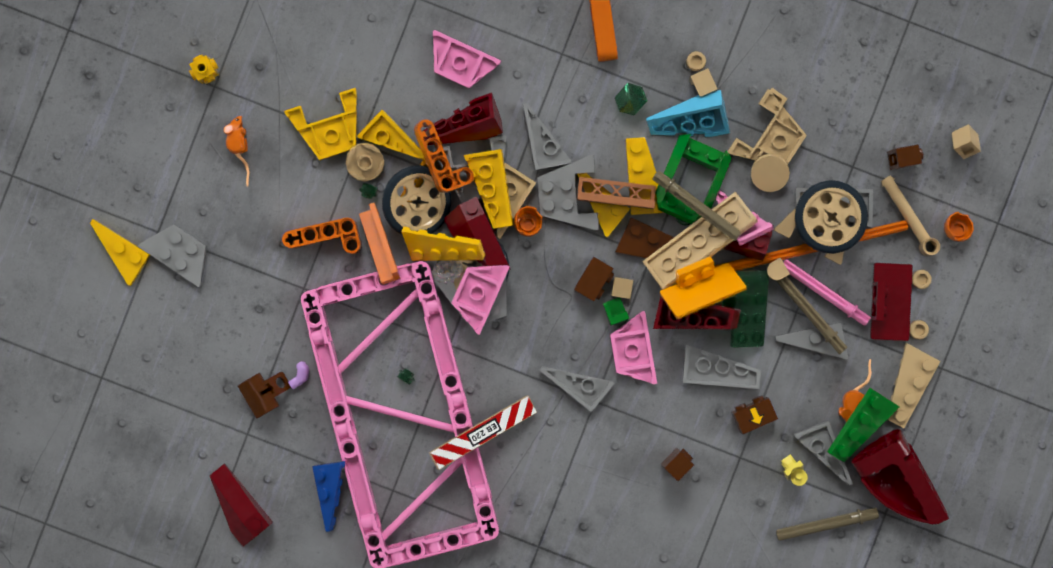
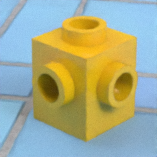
(208, 74)

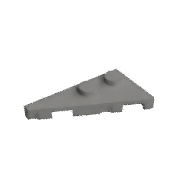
(544, 148)
(814, 340)
(583, 388)
(818, 441)

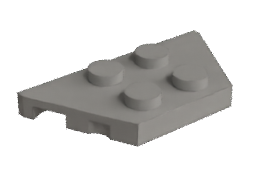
(178, 252)

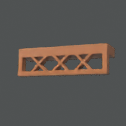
(616, 200)

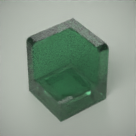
(630, 99)

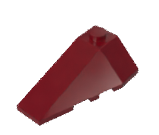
(473, 123)
(240, 509)

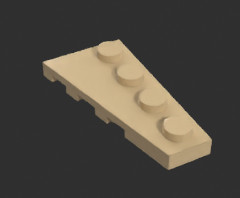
(912, 379)

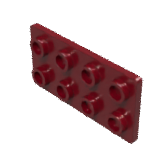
(891, 301)

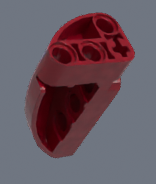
(899, 479)

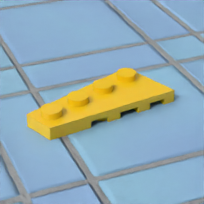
(492, 185)
(440, 247)

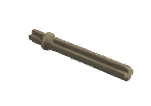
(696, 205)
(827, 332)
(828, 523)

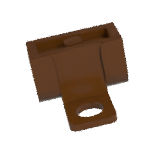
(261, 393)

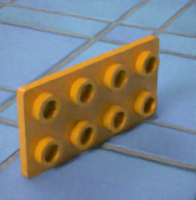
(701, 286)

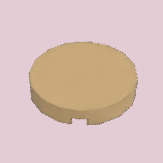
(364, 162)
(770, 173)

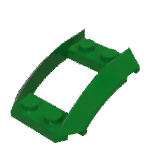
(702, 155)

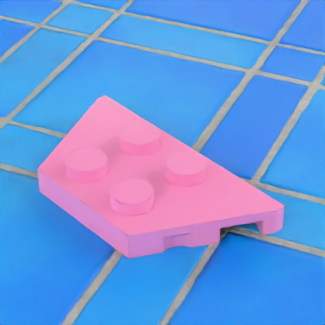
(460, 61)
(478, 292)
(633, 350)

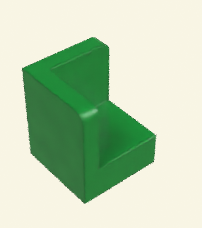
(615, 311)

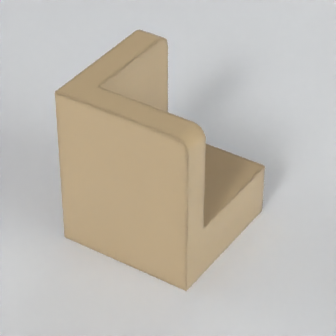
(703, 82)
(966, 141)

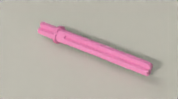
(826, 293)

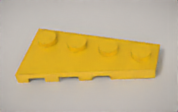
(640, 171)

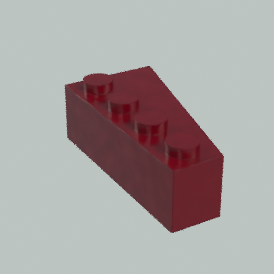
(710, 317)

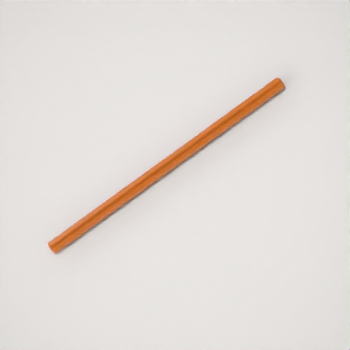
(805, 249)

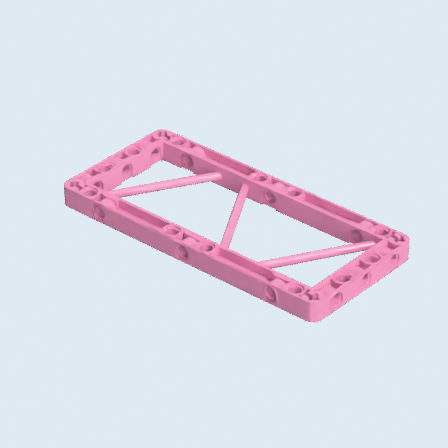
(346, 432)

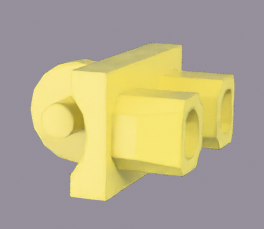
(794, 471)

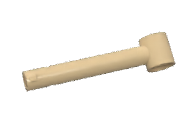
(910, 216)

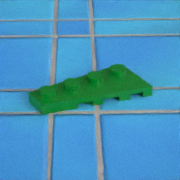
(864, 421)

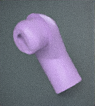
(302, 375)

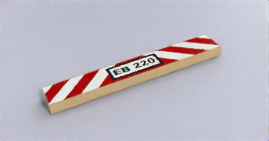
(482, 432)

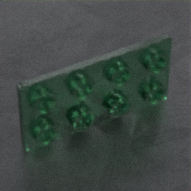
(753, 308)

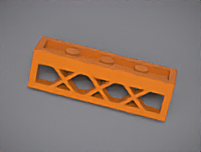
(379, 245)

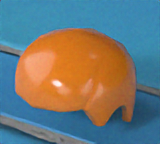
(528, 221)
(958, 227)

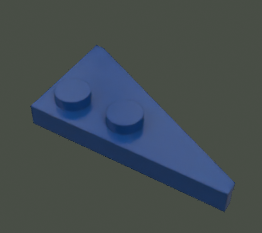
(328, 488)

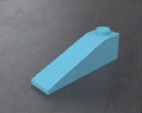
(695, 116)

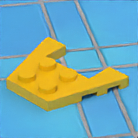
(332, 134)

